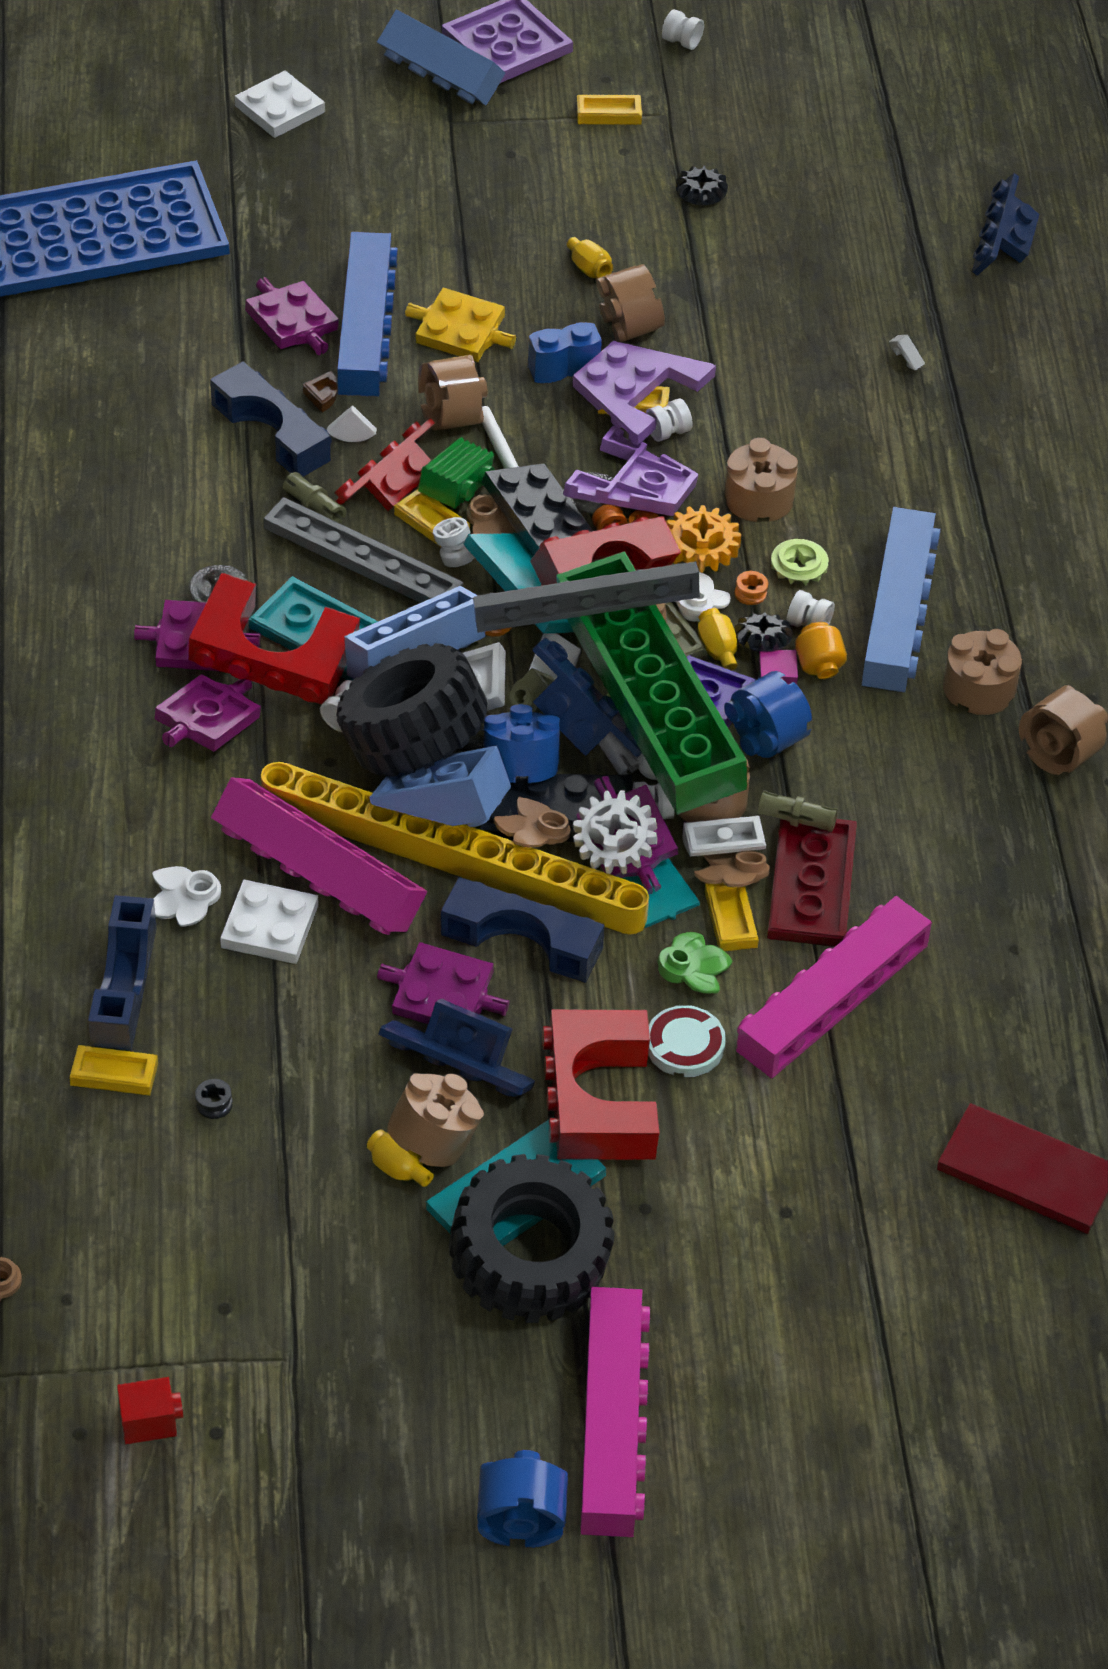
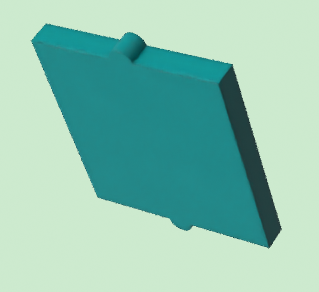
(673, 896)

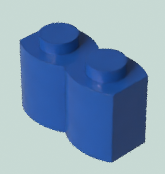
(562, 352)

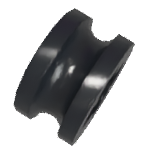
(217, 1109)

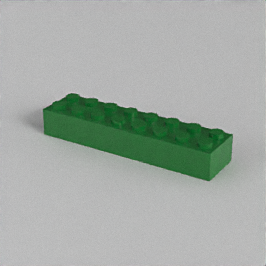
(660, 697)

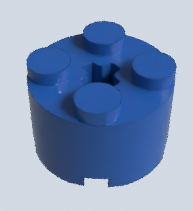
(769, 715)
(525, 742)
(522, 1500)

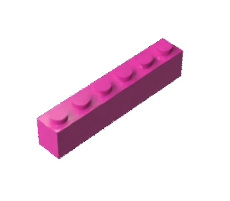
(318, 855)
(832, 986)
(613, 1412)

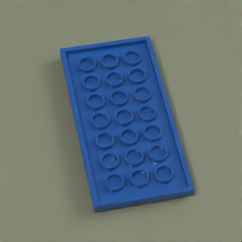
(107, 227)

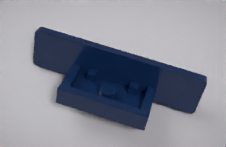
(1008, 226)
(582, 709)
(464, 1042)

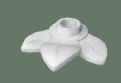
(709, 598)
(185, 894)

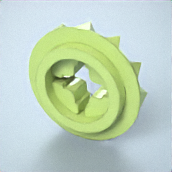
(807, 552)

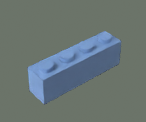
(441, 58)
(441, 620)

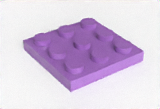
(510, 35)

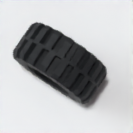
(412, 709)
(542, 1191)

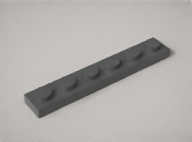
(357, 552)
(586, 596)

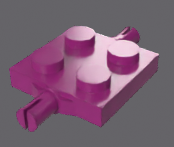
(292, 315)
(174, 632)
(207, 712)
(661, 851)
(441, 975)

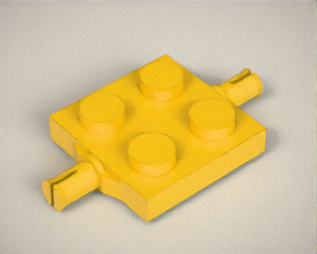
(460, 324)

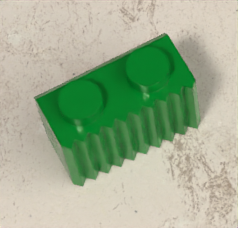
(455, 473)

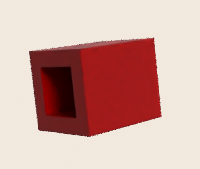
(149, 1410)

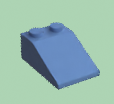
(452, 791)

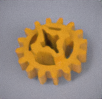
(705, 537)

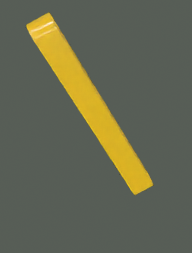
(463, 850)

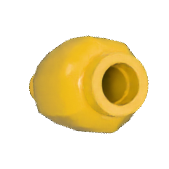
(590, 258)
(718, 637)
(396, 1161)

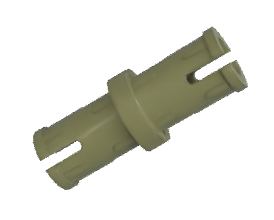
(313, 497)
(797, 811)

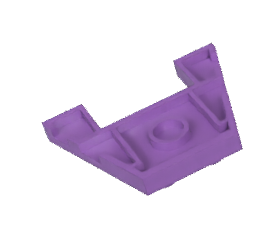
(627, 374)
(641, 484)

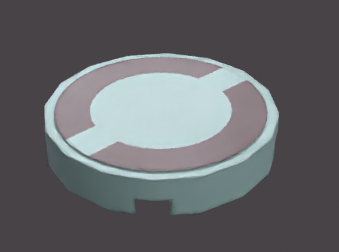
(686, 1041)

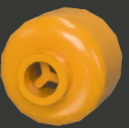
(820, 650)

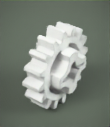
(630, 839)

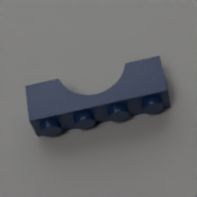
(247, 396)
(481, 912)
(129, 951)

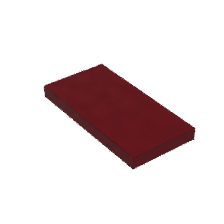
(812, 883)
(1027, 1168)

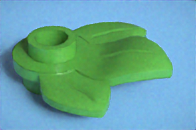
(693, 962)

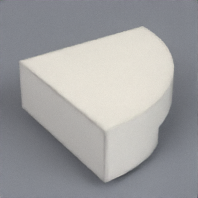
(903, 345)
(351, 427)

